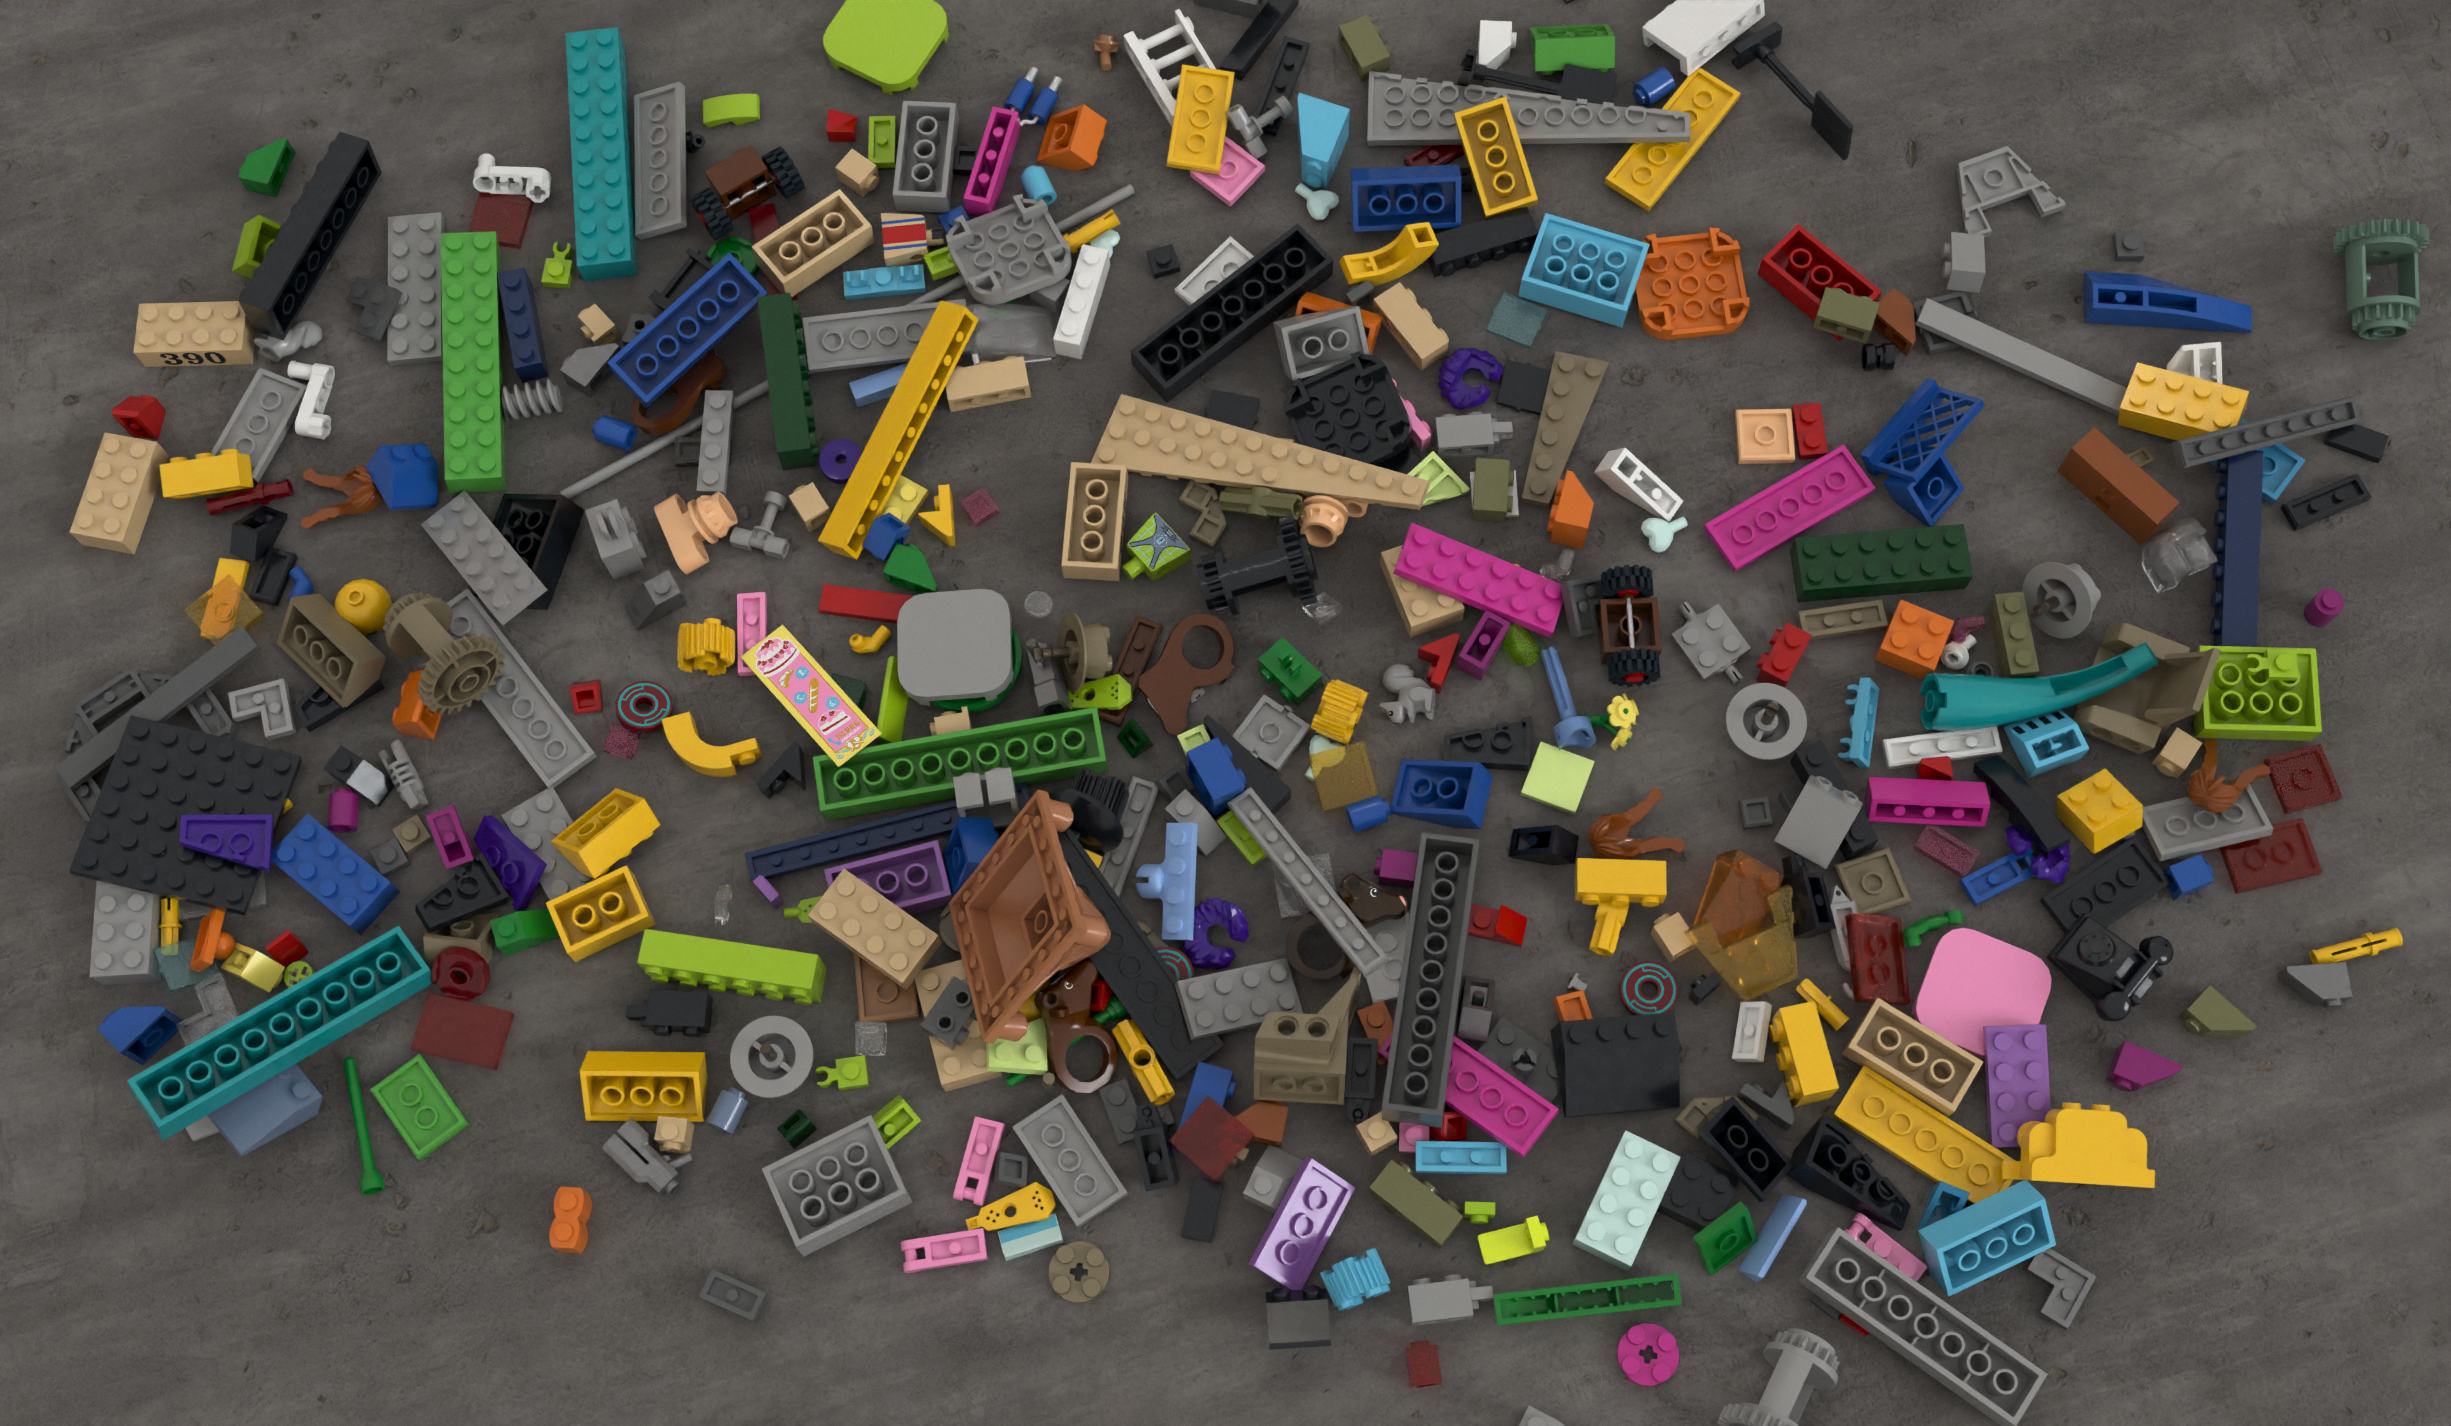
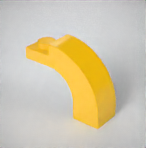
(1394, 260)
(705, 758)

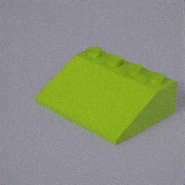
(2256, 707)

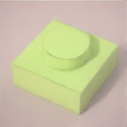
(1193, 738)

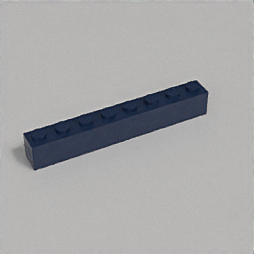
(2237, 550)

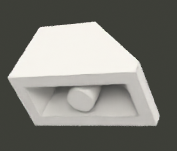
(1495, 42)

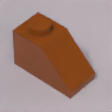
(1896, 320)
(1266, 1122)

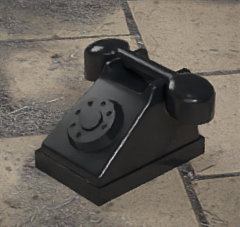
(2108, 967)

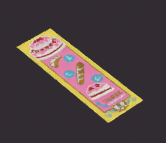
(811, 695)

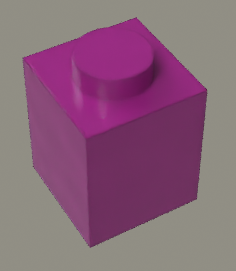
(1396, 868)

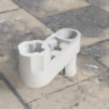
(529, 181)
(310, 417)

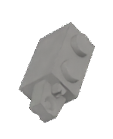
(1469, 434)
(1445, 1300)

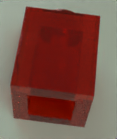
(1423, 1365)

